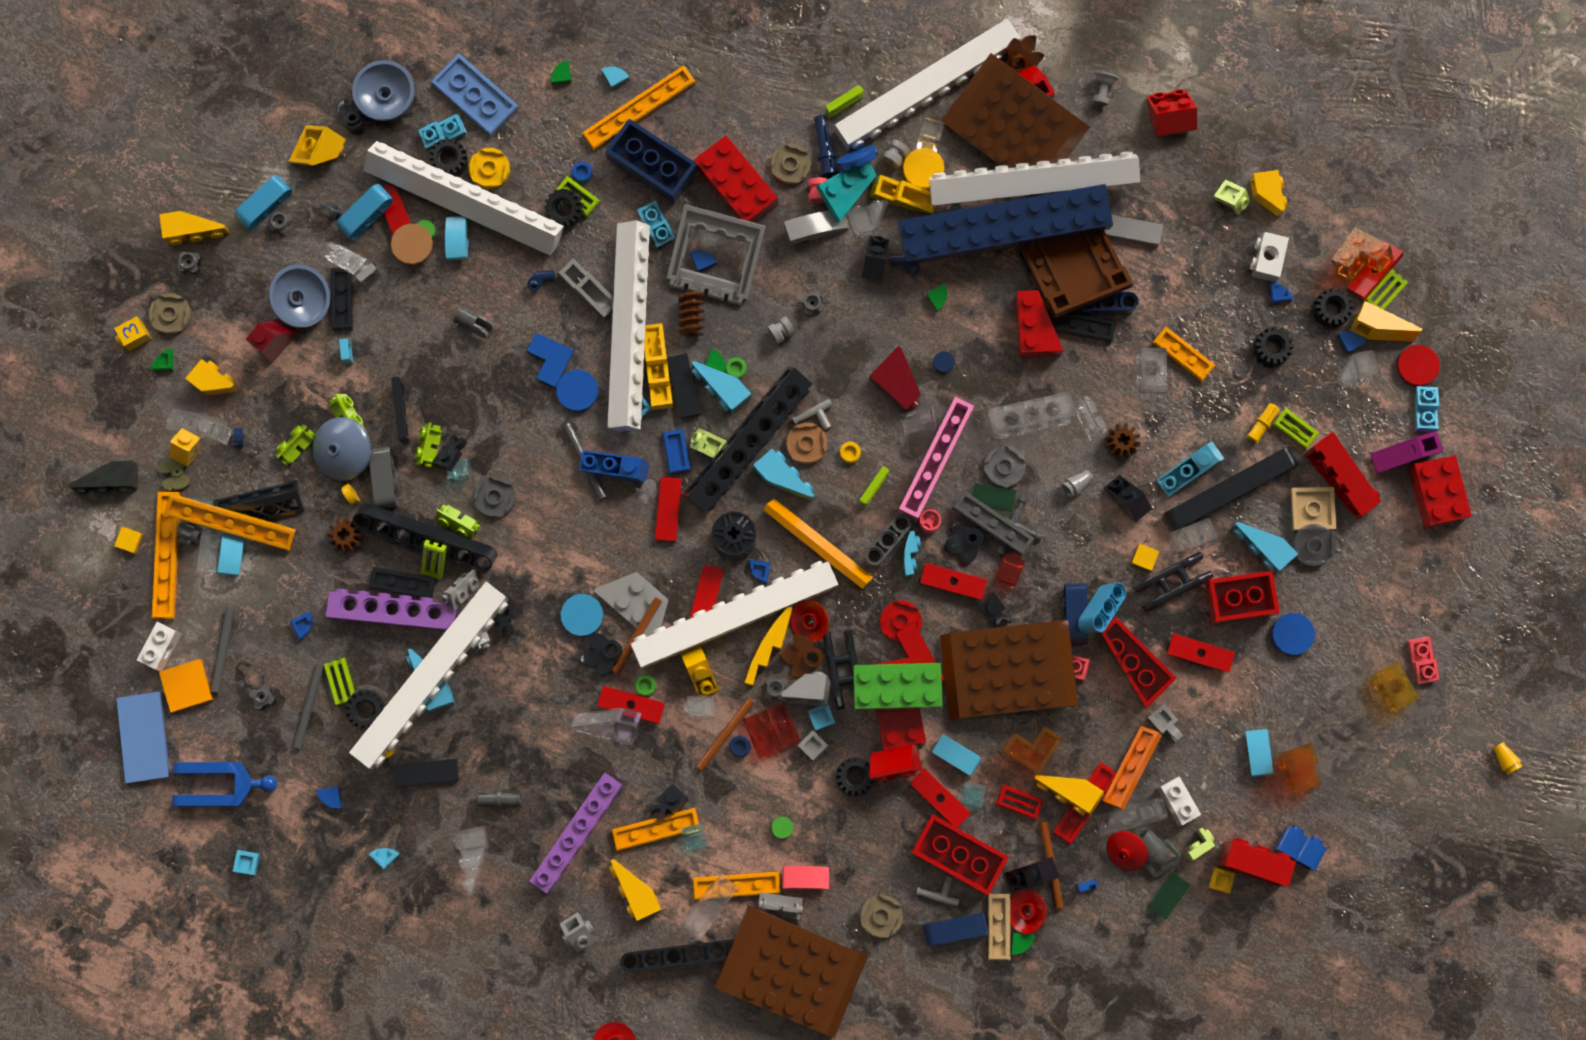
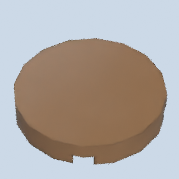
(412, 244)
(806, 443)

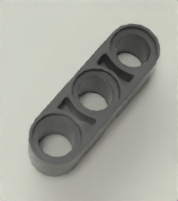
(383, 478)
(891, 531)

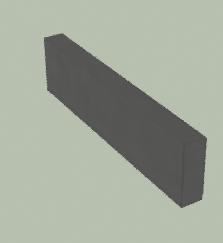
(993, 523)

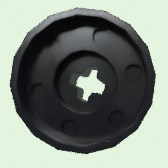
(734, 548)

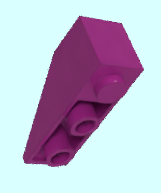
(1407, 452)

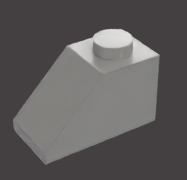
(808, 690)

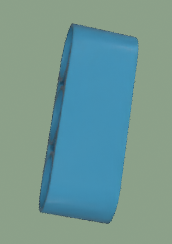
(262, 202)
(364, 212)
(1102, 608)

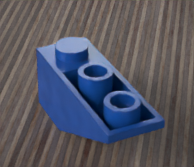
(614, 466)

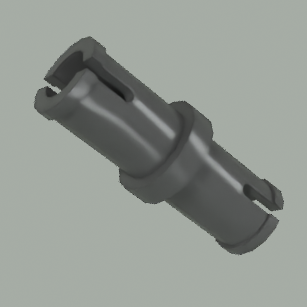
(499, 799)

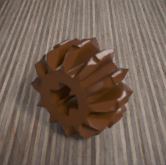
(1125, 434)
(350, 541)

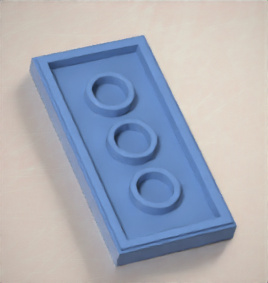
(474, 95)
(143, 737)

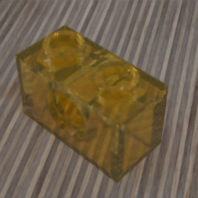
(1405, 691)

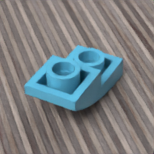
(448, 128)
(659, 227)
(456, 238)
(1426, 409)
(911, 548)
(230, 555)
(1259, 753)
(956, 755)

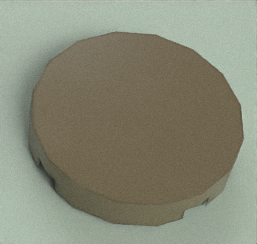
(790, 164)
(170, 314)
(881, 916)

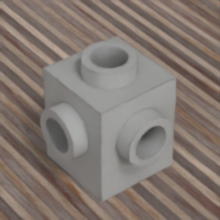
(581, 935)

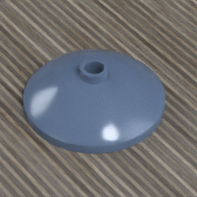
(382, 78)
(310, 290)
(351, 445)

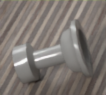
(1105, 79)

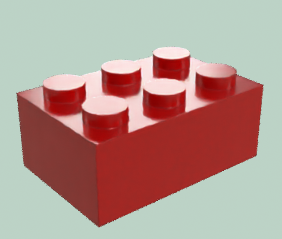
(1439, 492)
(1242, 597)
(1257, 862)

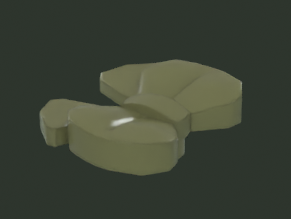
(178, 480)

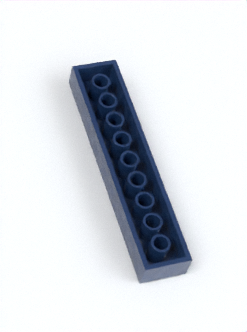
(1005, 224)

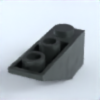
(111, 476)

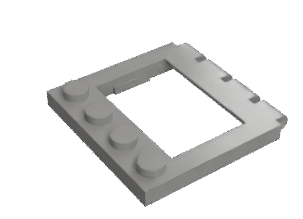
(725, 226)

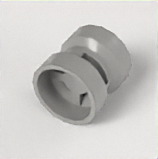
(895, 154)
(781, 330)

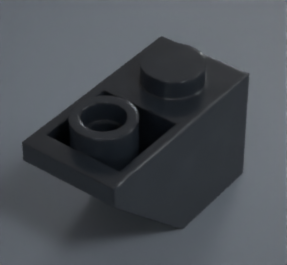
(875, 258)
(1128, 498)
(1032, 875)

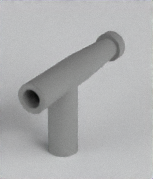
(817, 410)
(942, 897)

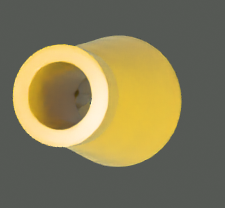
(1507, 759)

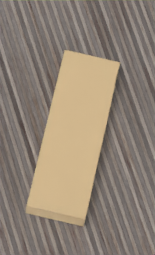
(999, 927)

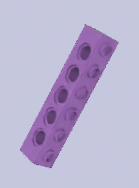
(337, 610)
(576, 833)

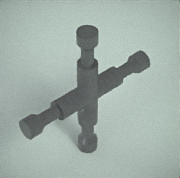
(1015, 519)

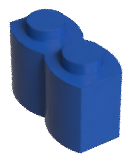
(1302, 849)

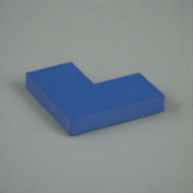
(555, 356)

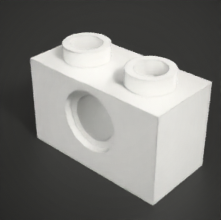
(1274, 245)
(159, 646)
(1179, 801)

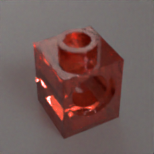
(1010, 569)

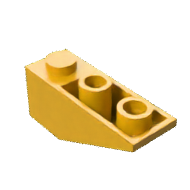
(184, 227)
(1379, 324)
(1077, 792)
(639, 895)

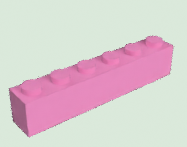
(936, 459)

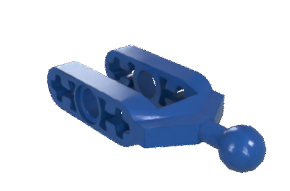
(243, 784)

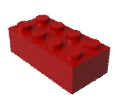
(735, 181)
(900, 727)
(959, 855)

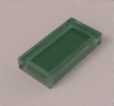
(995, 497)
(1169, 895)

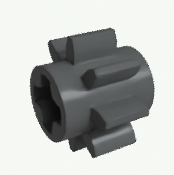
(189, 533)

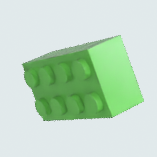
(897, 686)

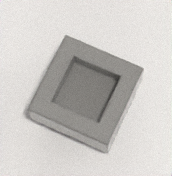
(367, 274)
(812, 745)

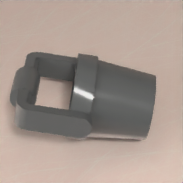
(1156, 849)

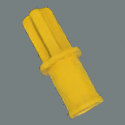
(1263, 423)

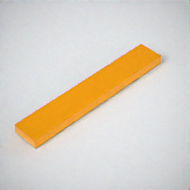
(639, 107)
(229, 522)
(818, 543)
(165, 561)

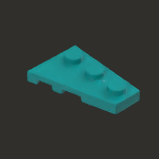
(845, 189)

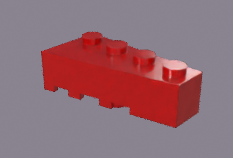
(1342, 473)
(1141, 667)

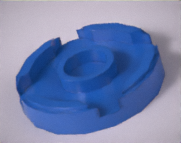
(857, 157)
(577, 390)
(1293, 634)

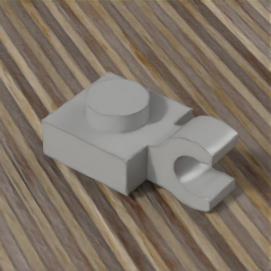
(1164, 721)

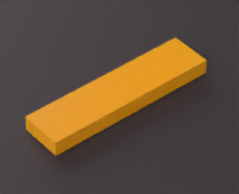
(652, 830)
(747, 884)

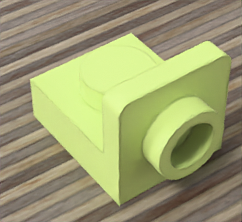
(1232, 196)
(706, 442)
(1199, 848)

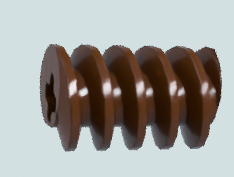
(690, 314)

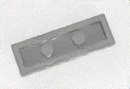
(1135, 230)

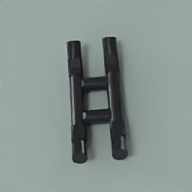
(1169, 593)
(833, 660)

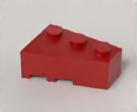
(1034, 327)

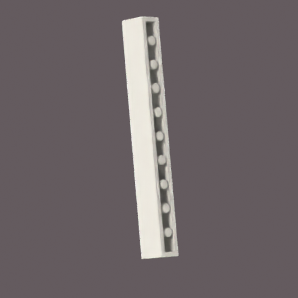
(924, 86)
(1034, 179)
(463, 198)
(628, 326)
(733, 615)
(429, 675)

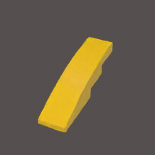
(657, 367)
(773, 639)

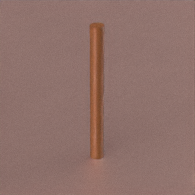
(639, 631)
(725, 734)
(1055, 886)

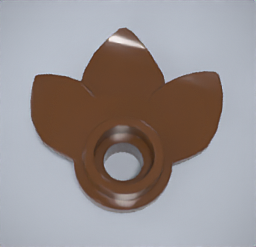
(1025, 52)
(799, 655)

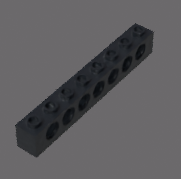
(750, 426)

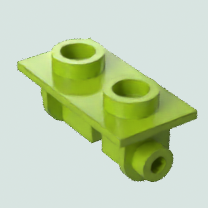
(343, 406)
(288, 449)
(424, 452)
(448, 518)

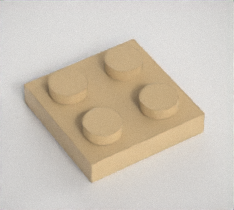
(1313, 506)

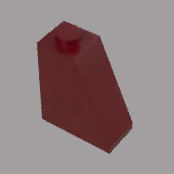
(271, 338)
(897, 381)

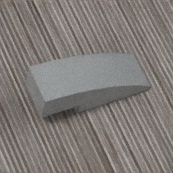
(813, 227)
(586, 287)

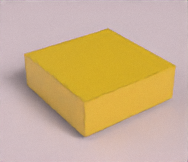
(128, 540)
(1145, 557)
(1221, 880)

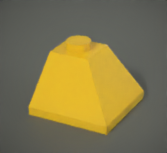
(317, 146)

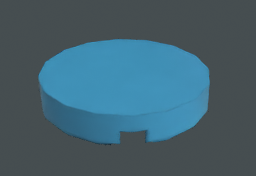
(582, 615)

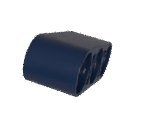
(1117, 308)
(1074, 605)
(955, 929)

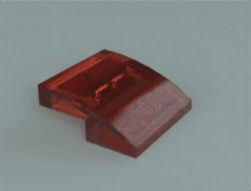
(771, 730)

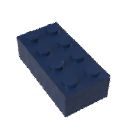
(651, 160)

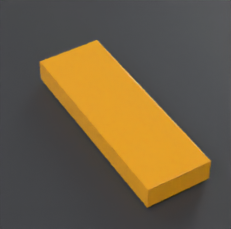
(1184, 354)

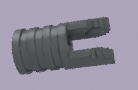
(469, 320)

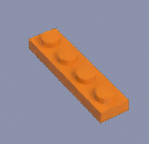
(1132, 768)

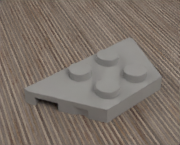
(632, 598)

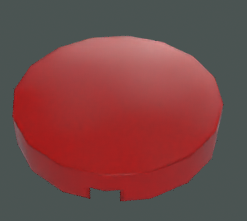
(1418, 365)
(898, 616)

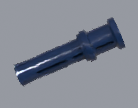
(826, 155)

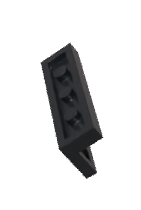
(263, 497)

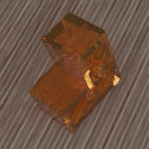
(1361, 249)
(1035, 754)
(1299, 768)

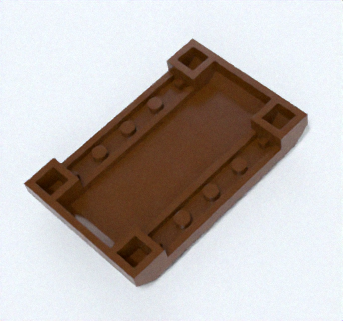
(1013, 118)
(1076, 270)
(1009, 669)
(790, 971)

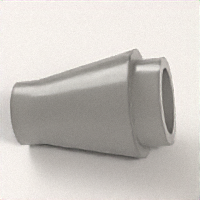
(1075, 485)

